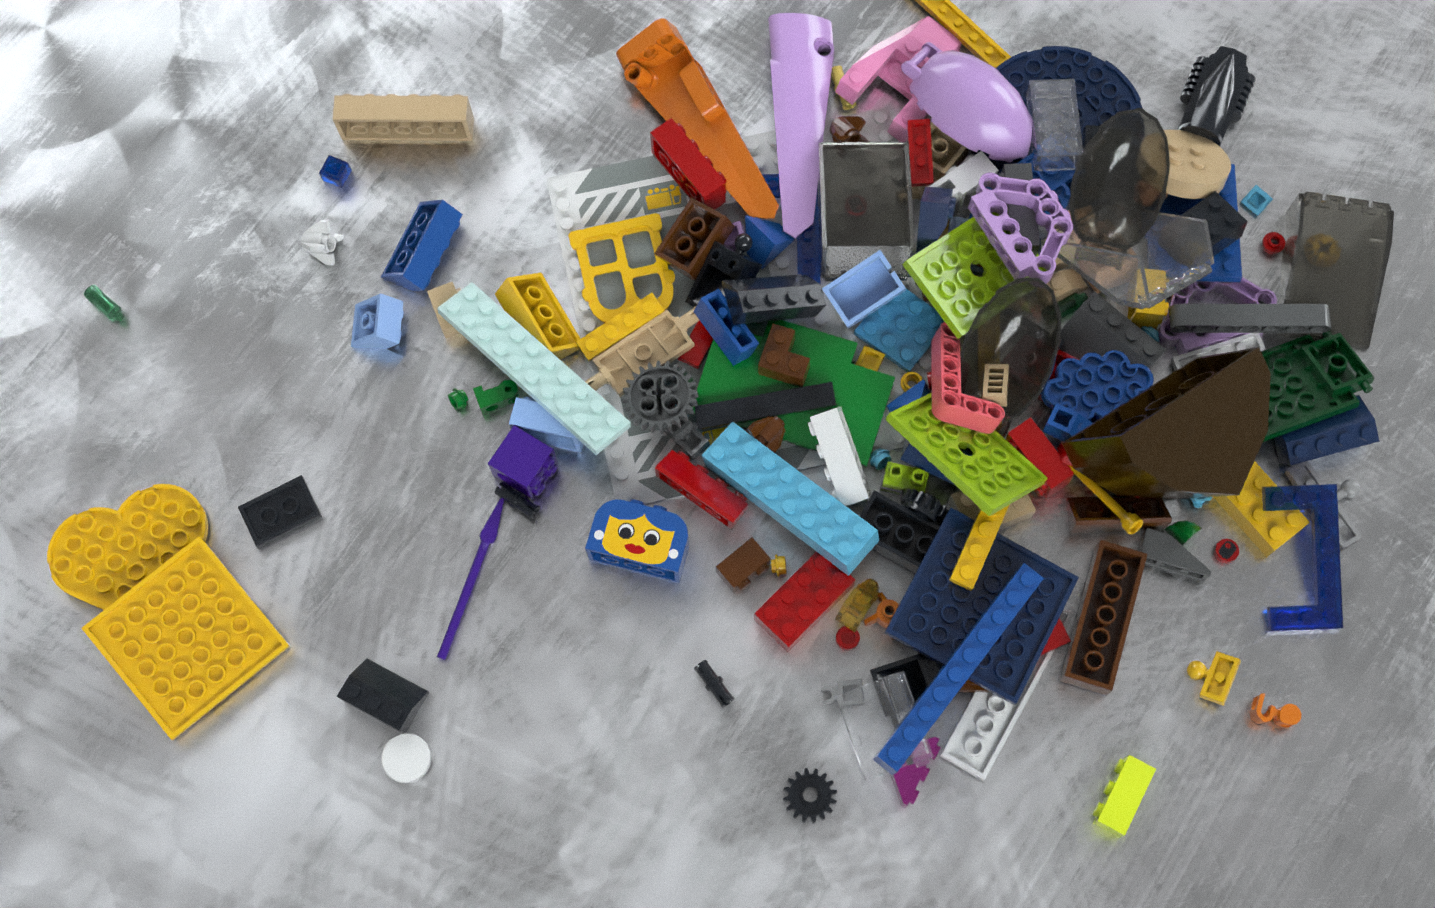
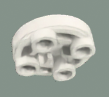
(406, 758)

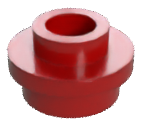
(1272, 248)

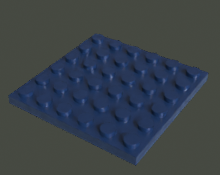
(940, 614)

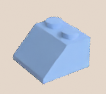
(377, 322)

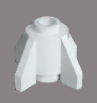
(320, 242)

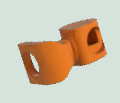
(1283, 716)

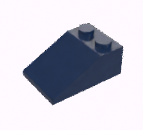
(935, 210)

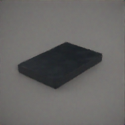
(279, 511)

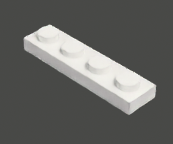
(1242, 342)

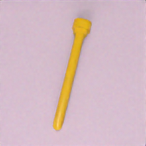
(1130, 522)

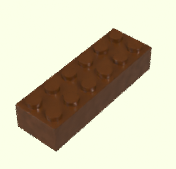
(1103, 617)

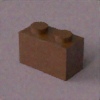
(743, 565)

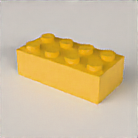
(1264, 528)

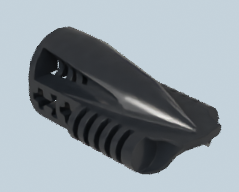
(1216, 93)

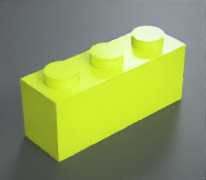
(1123, 795)

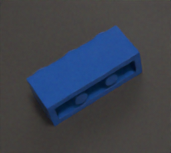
(734, 340)

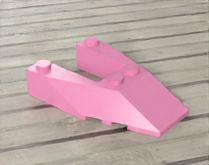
(886, 62)

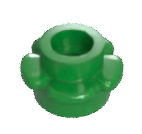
(458, 398)

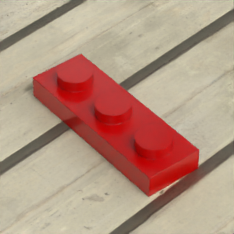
(920, 152)

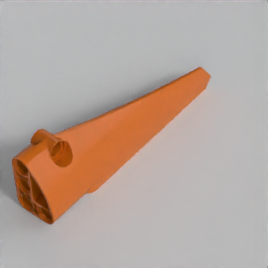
(682, 91)

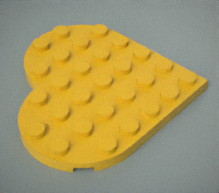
(111, 551)

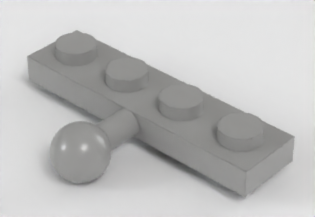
(1305, 475)

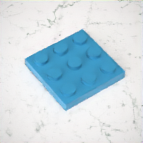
(901, 329)

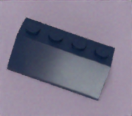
(1328, 436)

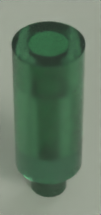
(103, 302)
(1071, 303)

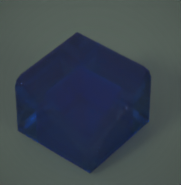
(335, 171)

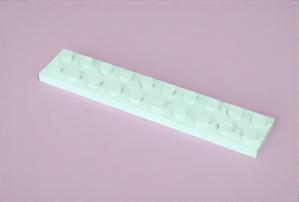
(534, 368)

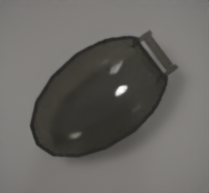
(1120, 181)
(1015, 329)

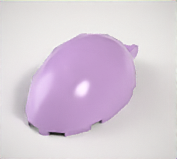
(971, 102)

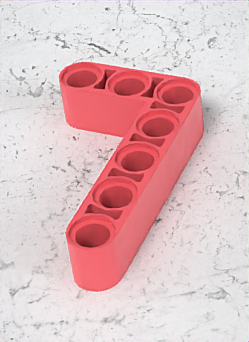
(947, 400)

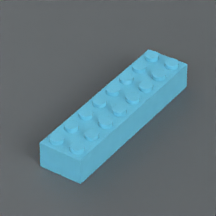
(791, 498)

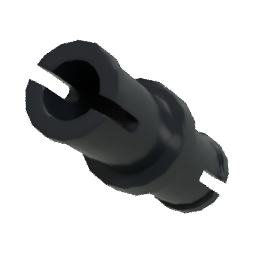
(517, 500)
(714, 683)

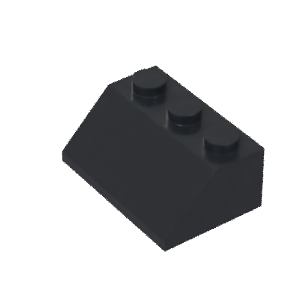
(383, 695)

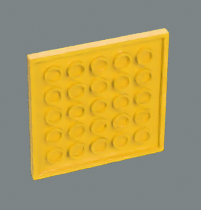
(185, 637)

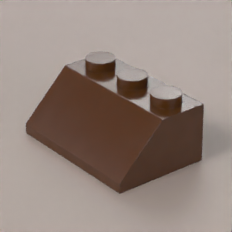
(693, 237)

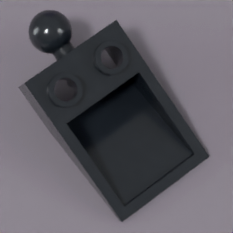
(719, 268)
(916, 671)

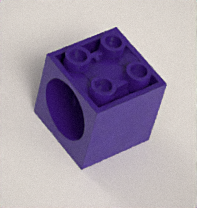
(523, 463)

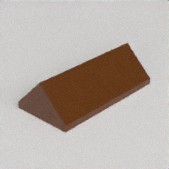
(1093, 516)

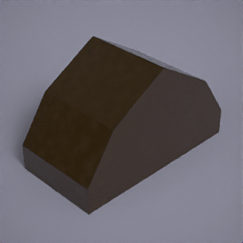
(1184, 433)

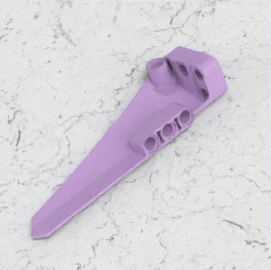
(800, 108)

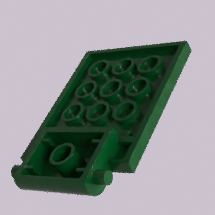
(1312, 381)

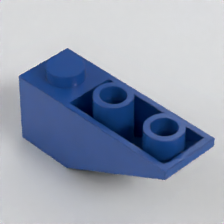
(1064, 423)

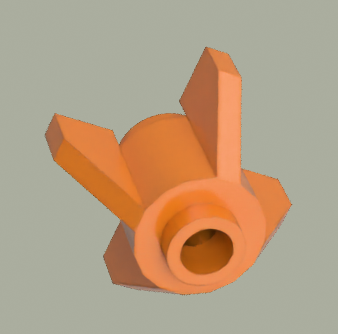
(880, 615)

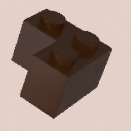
(779, 361)

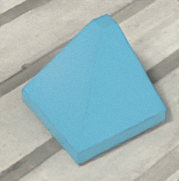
(1256, 200)

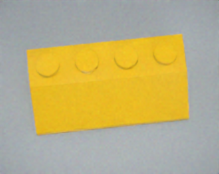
(536, 309)

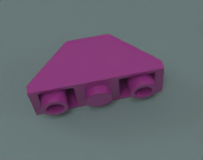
(908, 777)

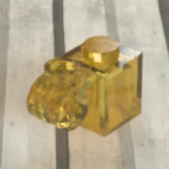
(858, 604)

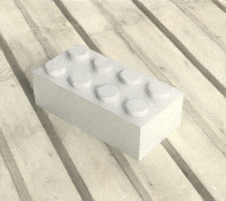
(840, 456)

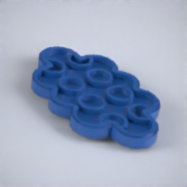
(1096, 383)

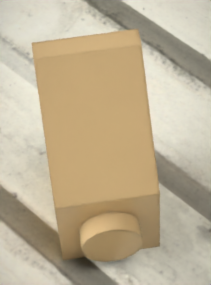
(1066, 283)

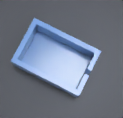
(864, 289)
(541, 425)

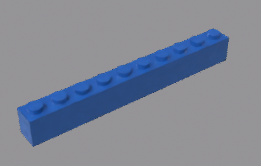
(957, 669)

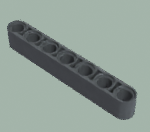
(1249, 318)

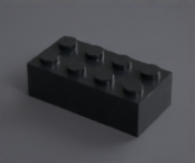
(901, 532)

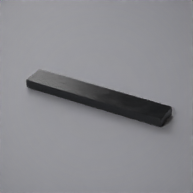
(765, 405)

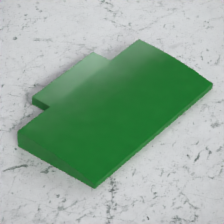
(856, 389)

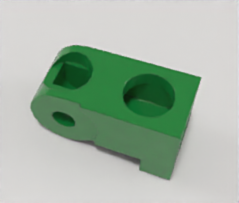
(496, 397)

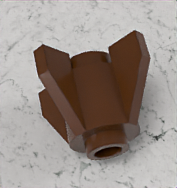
(847, 129)
(768, 432)

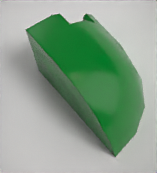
(1183, 530)

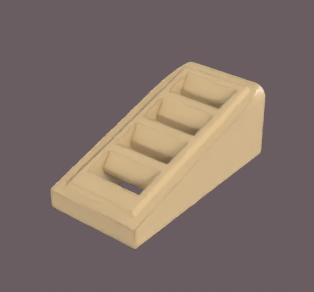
(998, 398)

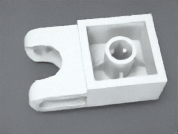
(965, 178)

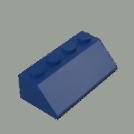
(422, 245)

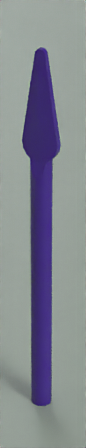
(487, 536)

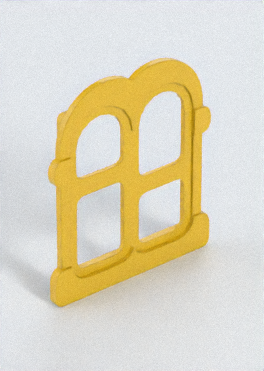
(615, 231)

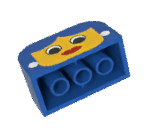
(639, 539)

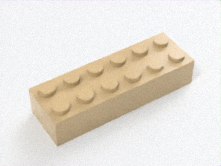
(403, 117)

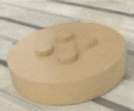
(1196, 165)

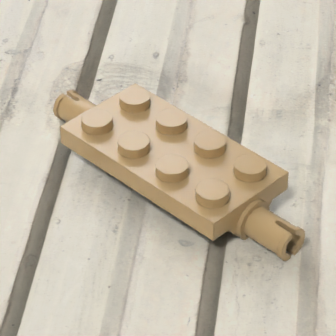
(658, 340)

